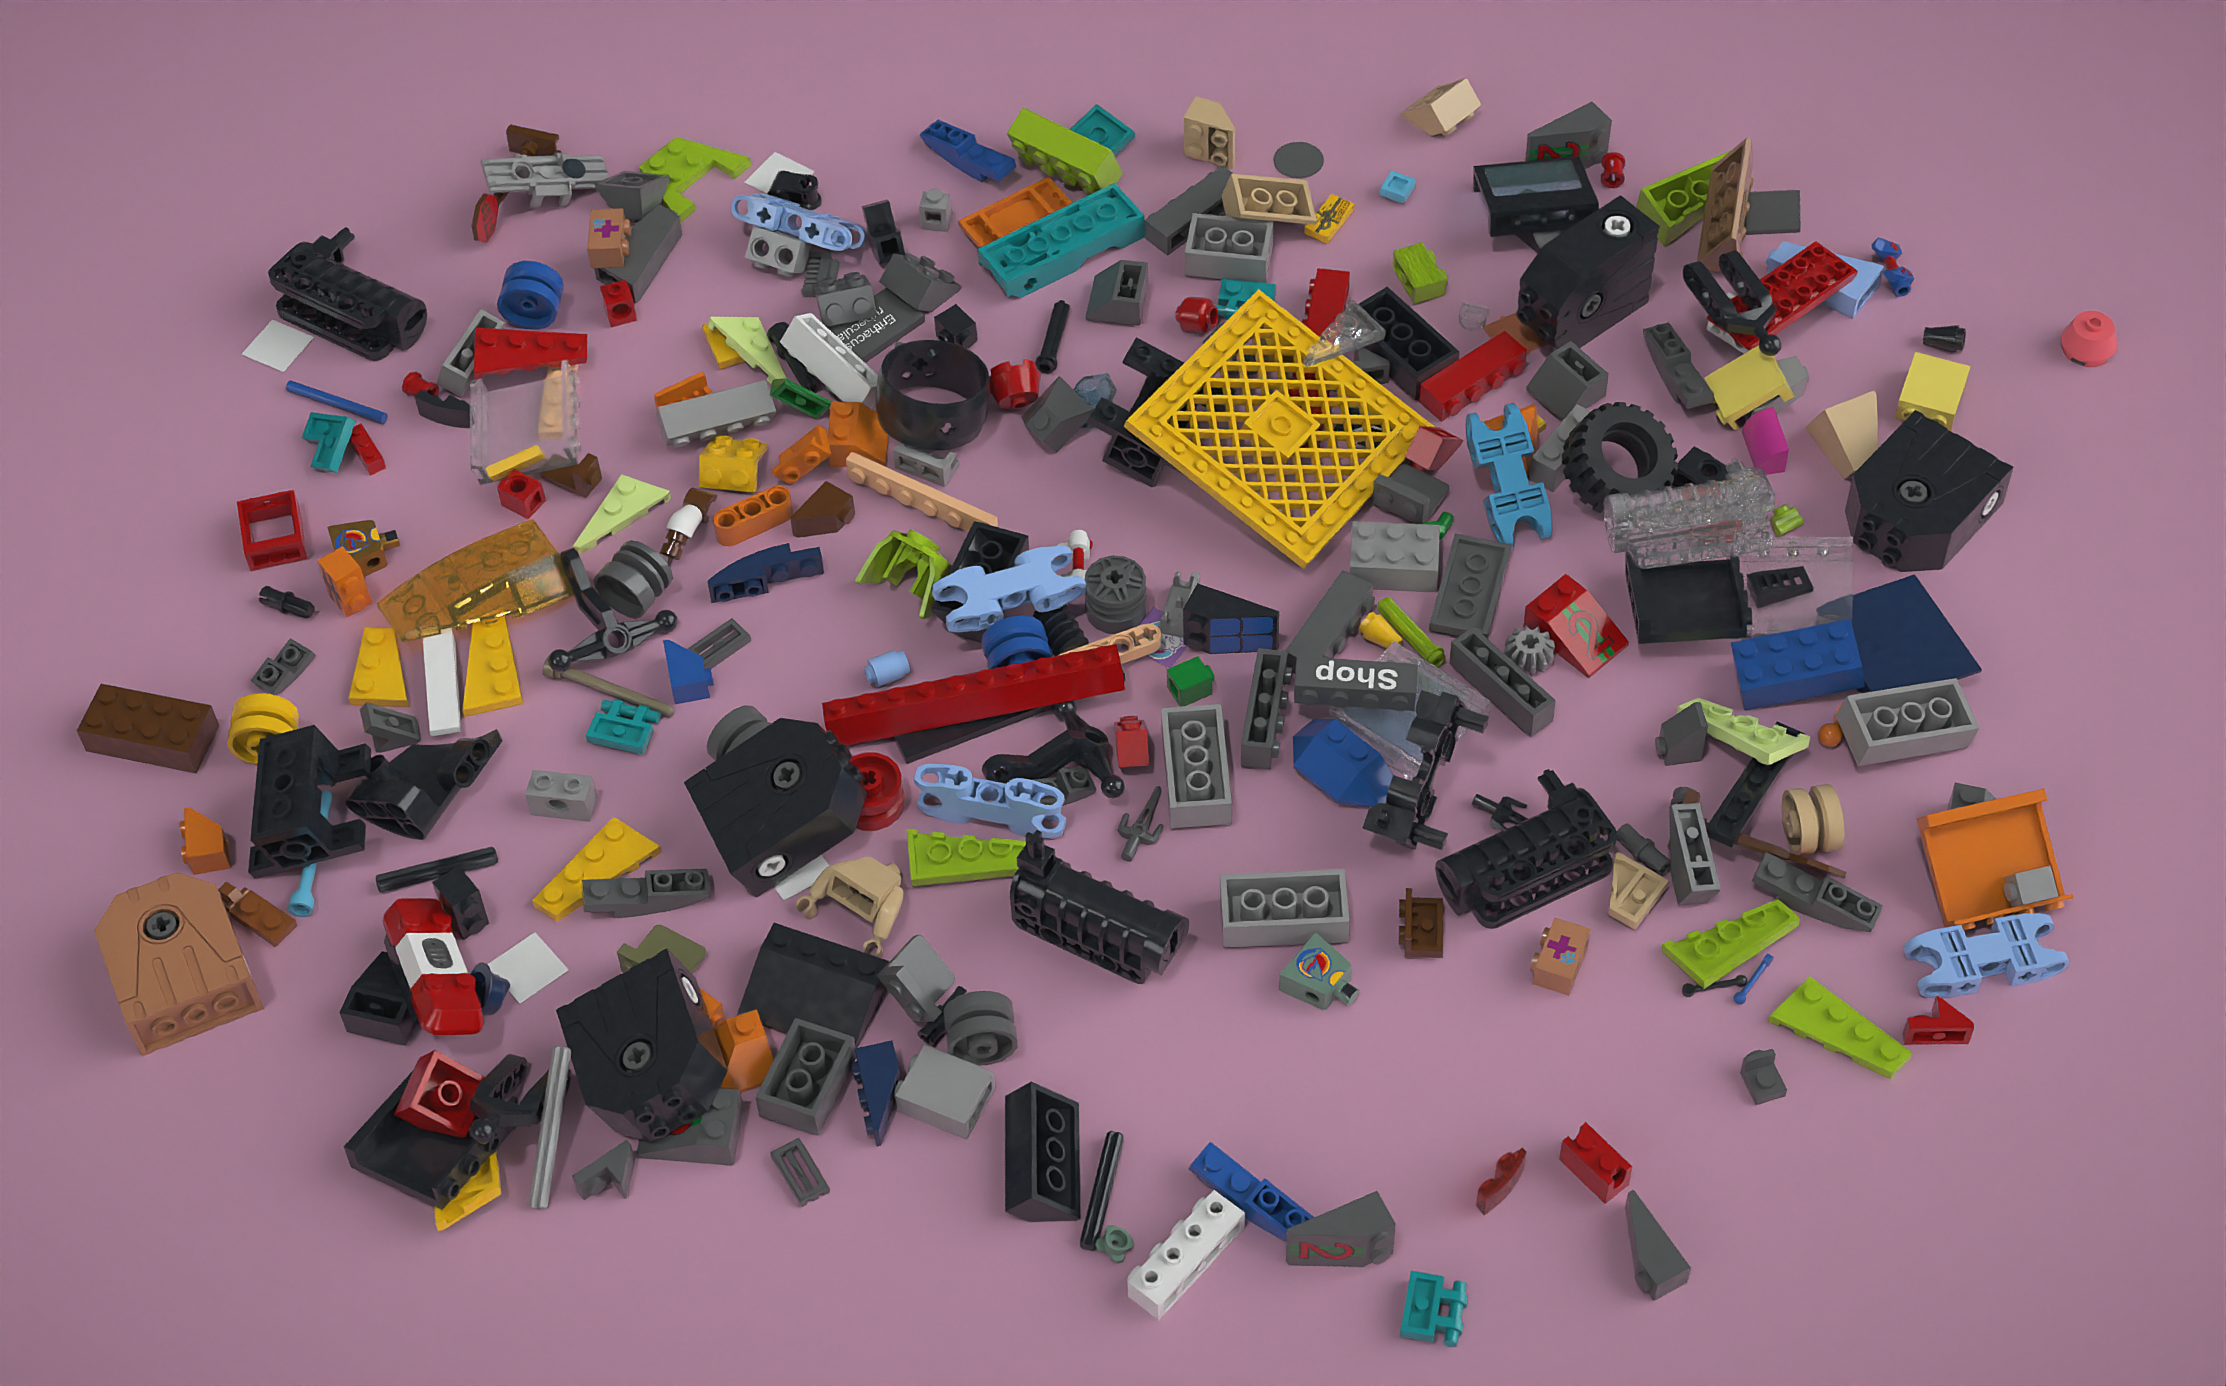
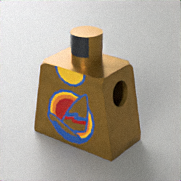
(364, 543)

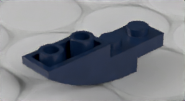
(753, 572)

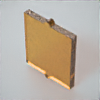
(1519, 331)

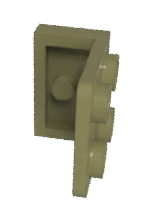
(658, 939)

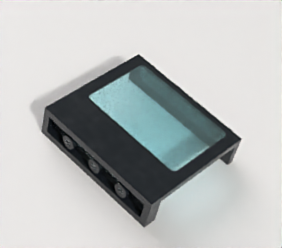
(1535, 195)

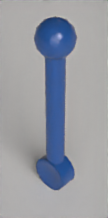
(1740, 997)

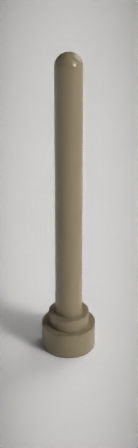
(609, 688)

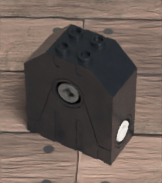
(1590, 275)
(1923, 495)
(779, 801)
(645, 1049)

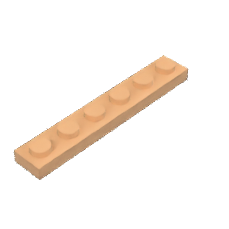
(915, 493)

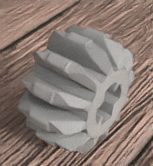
(1530, 649)

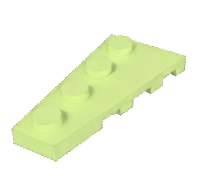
(1747, 735)

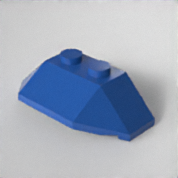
(1341, 763)

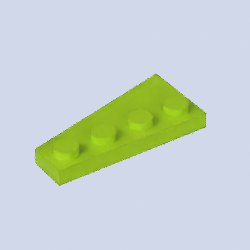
(957, 859)
(1730, 943)
(1829, 1020)

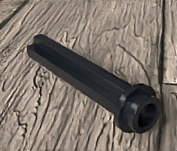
(1046, 361)

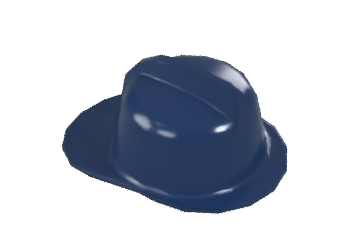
(489, 988)

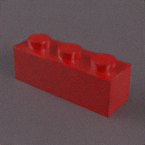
(366, 450)

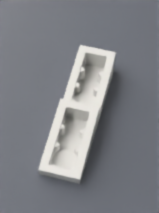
(441, 683)

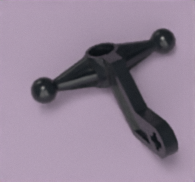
(602, 617)
(1077, 744)

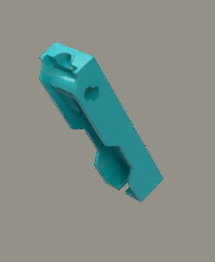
(1070, 233)

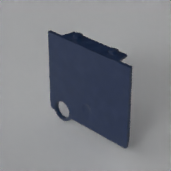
(1906, 638)

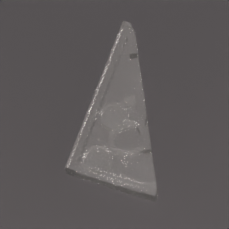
(1349, 332)

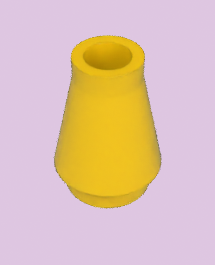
(1379, 631)

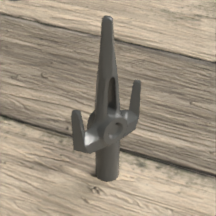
(1138, 832)

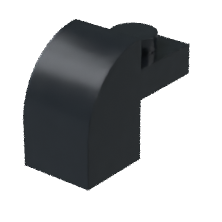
(881, 231)

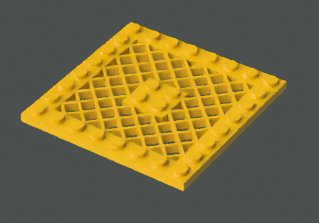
(1277, 427)

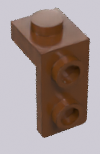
(577, 478)

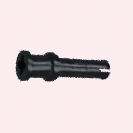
(804, 378)

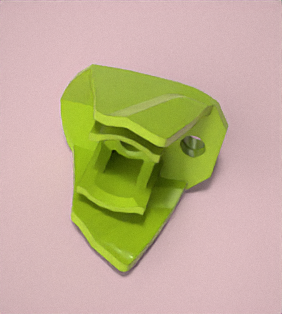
(901, 553)

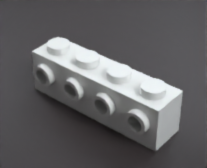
(830, 360)
(1185, 1254)

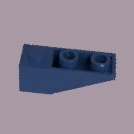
(879, 1075)

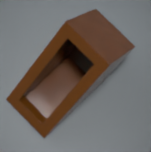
(823, 512)

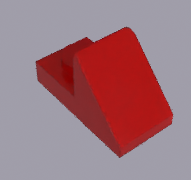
(1944, 1026)

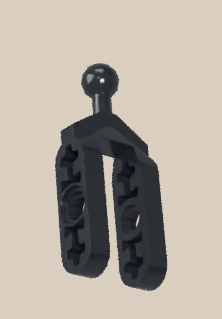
(1721, 308)
(492, 1091)

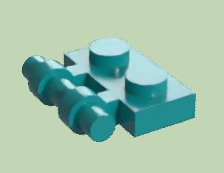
(1236, 292)
(620, 732)
(1422, 1307)

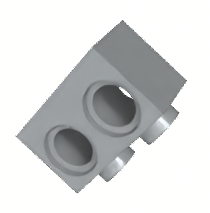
(779, 245)

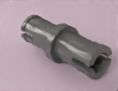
(1643, 849)

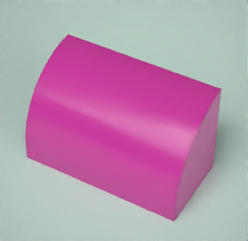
(1766, 441)

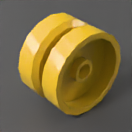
(256, 718)

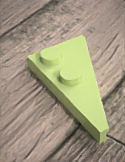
(623, 504)

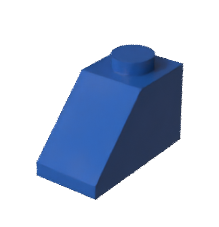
(687, 674)

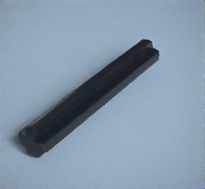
(435, 869)
(1101, 1190)

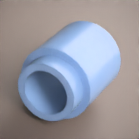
(887, 668)

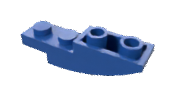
(965, 154)
(1260, 1200)

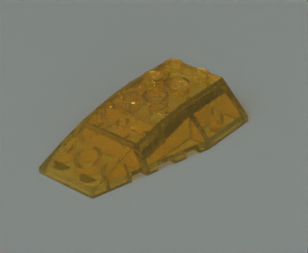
(483, 581)

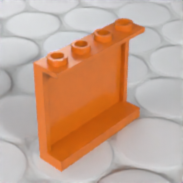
(1978, 847)

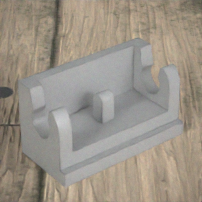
(925, 464)
(1172, 617)

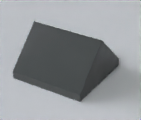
(1773, 212)

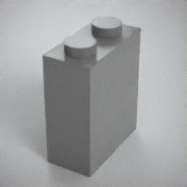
(944, 1091)

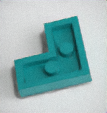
(332, 434)

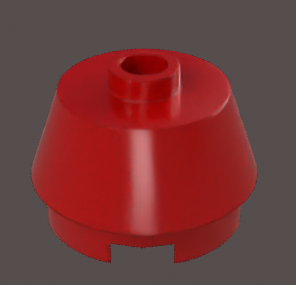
(1015, 385)

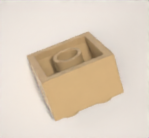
(1443, 108)

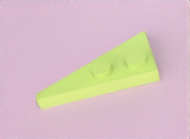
(751, 342)

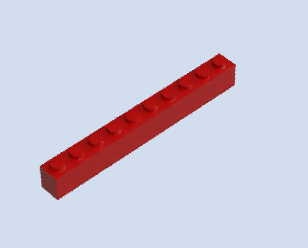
(975, 695)

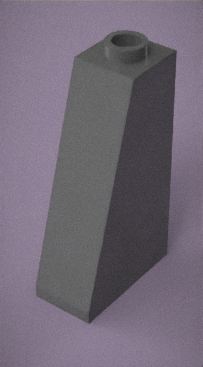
(649, 247)

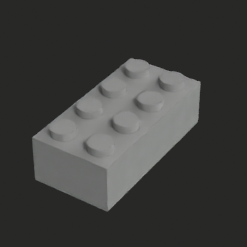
(1907, 721)
(1196, 766)
(1283, 907)

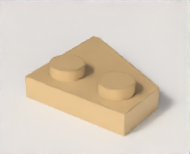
(1633, 890)

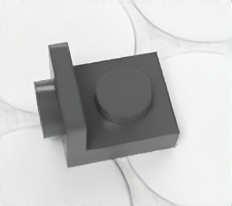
(1762, 1076)

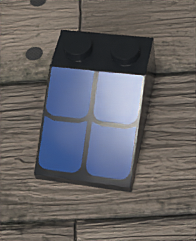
(1227, 623)

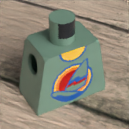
(1318, 975)

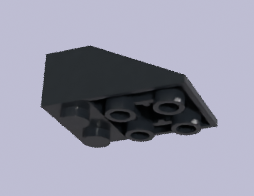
(377, 1005)

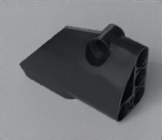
(419, 784)

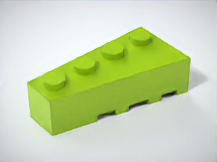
(1677, 200)

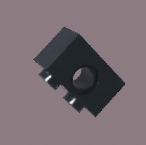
(1698, 468)

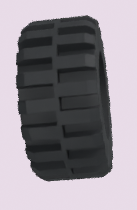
(1632, 430)

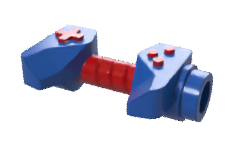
(1898, 277)

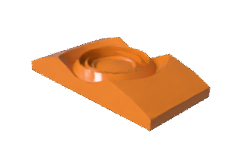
(1014, 212)

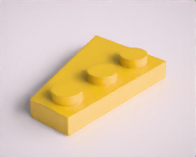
(378, 671)

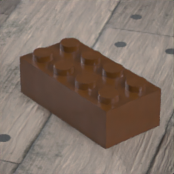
(148, 728)

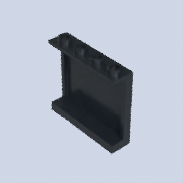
(1688, 601)
(418, 1160)

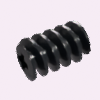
(1061, 630)

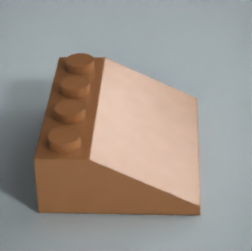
(1726, 205)

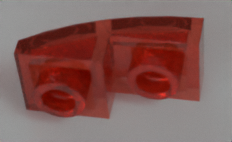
(1507, 1173)

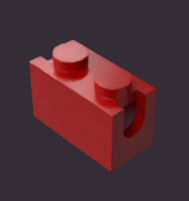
(1595, 1163)

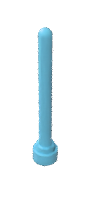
(302, 900)

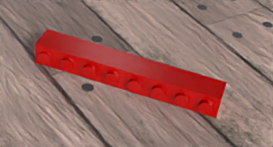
(1328, 299)

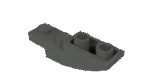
(1675, 366)
(653, 894)
(1818, 899)

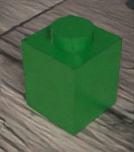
(1190, 681)

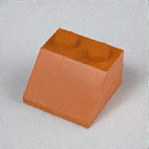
(855, 430)

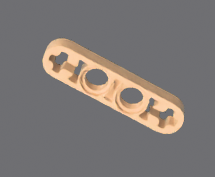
(1127, 637)

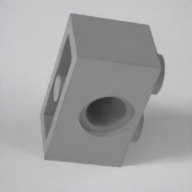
(561, 795)

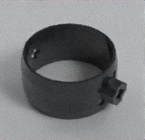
(920, 422)

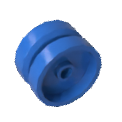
(530, 295)
(1015, 641)

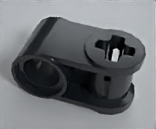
(796, 189)

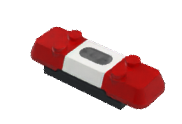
(431, 968)

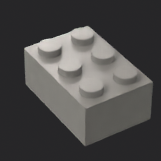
(1228, 248)
(1396, 555)

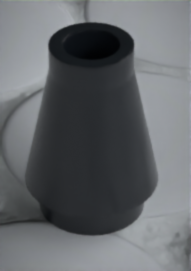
(1945, 337)

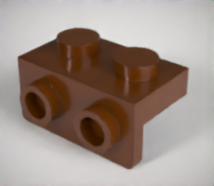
(1422, 927)

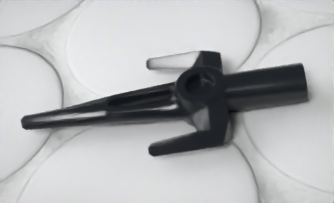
(1501, 812)

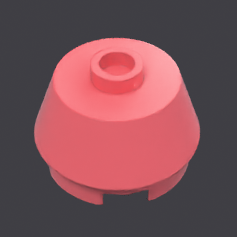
(2090, 338)

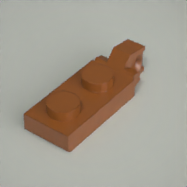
(257, 914)

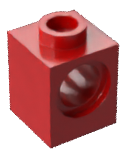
(618, 303)
(521, 494)

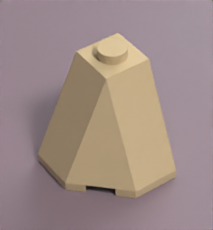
(1847, 432)

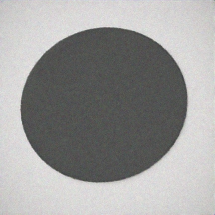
(1298, 159)

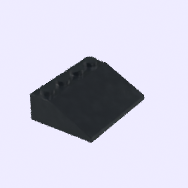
(814, 983)

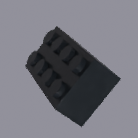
(1409, 342)

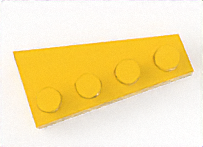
(491, 670)
(606, 856)

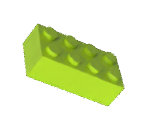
(1063, 152)

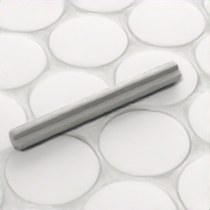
(549, 1127)

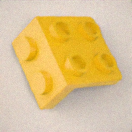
(730, 464)

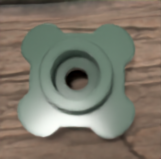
(1120, 1237)

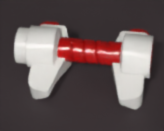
(1080, 548)

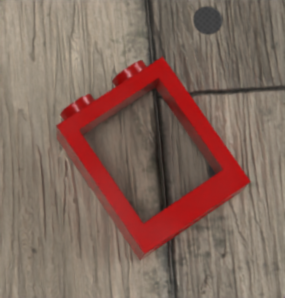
(275, 550)

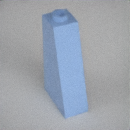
(1849, 298)

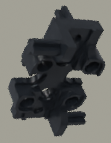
(1413, 801)

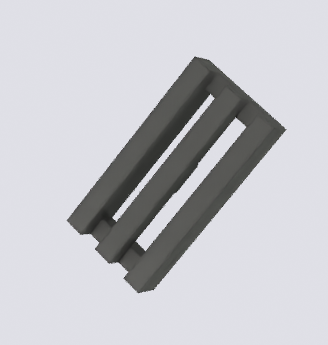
(721, 647)
(811, 1193)

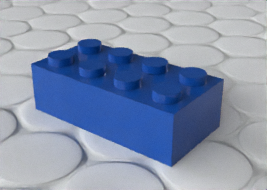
(1797, 664)

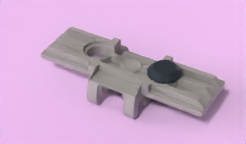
(544, 175)

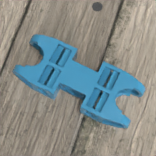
(1503, 456)

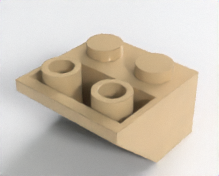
(1209, 133)

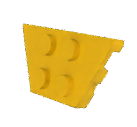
(473, 1195)

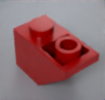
(1131, 742)

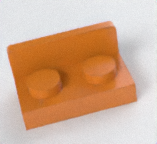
(803, 456)

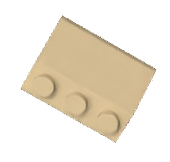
(1268, 199)

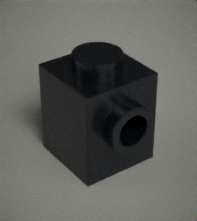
(955, 327)

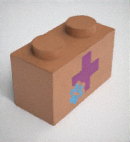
(607, 238)
(1561, 955)

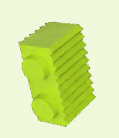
(1419, 272)

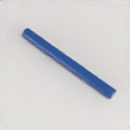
(336, 401)

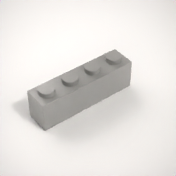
(715, 413)

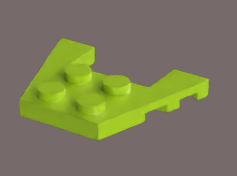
(686, 164)

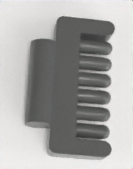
(819, 266)

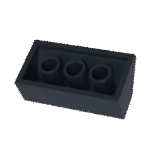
(993, 551)
(1042, 1155)

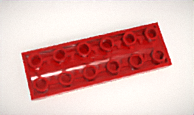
(1798, 288)

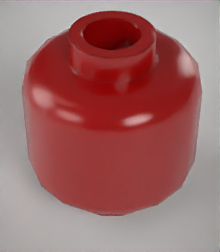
(1197, 315)

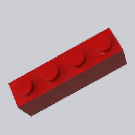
(1473, 376)

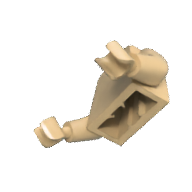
(863, 887)

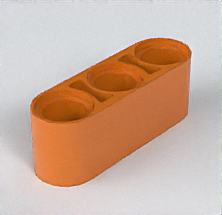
(753, 516)

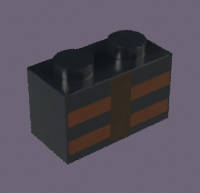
(462, 902)

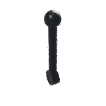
(1689, 989)

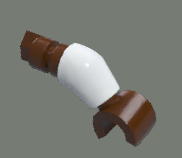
(685, 521)

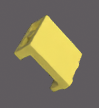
(1746, 385)
(1933, 389)

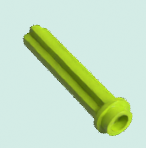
(1411, 632)

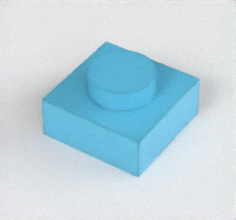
(1397, 187)

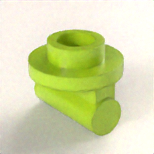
(1785, 519)

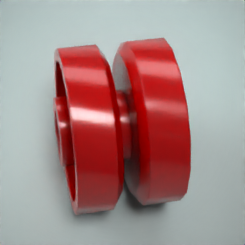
(884, 791)

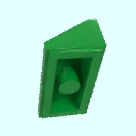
(799, 397)

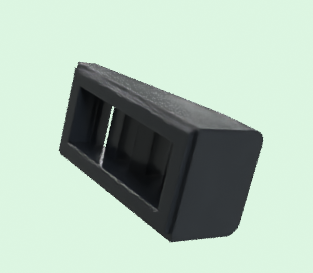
(1765, 596)

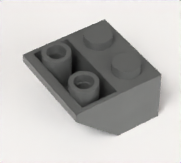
(919, 281)
(1119, 293)
(1567, 380)

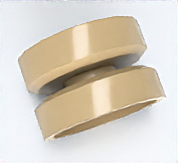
(1812, 820)

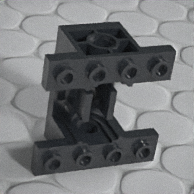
(1125, 449)
(287, 802)

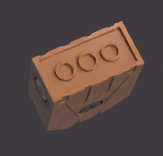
(174, 961)

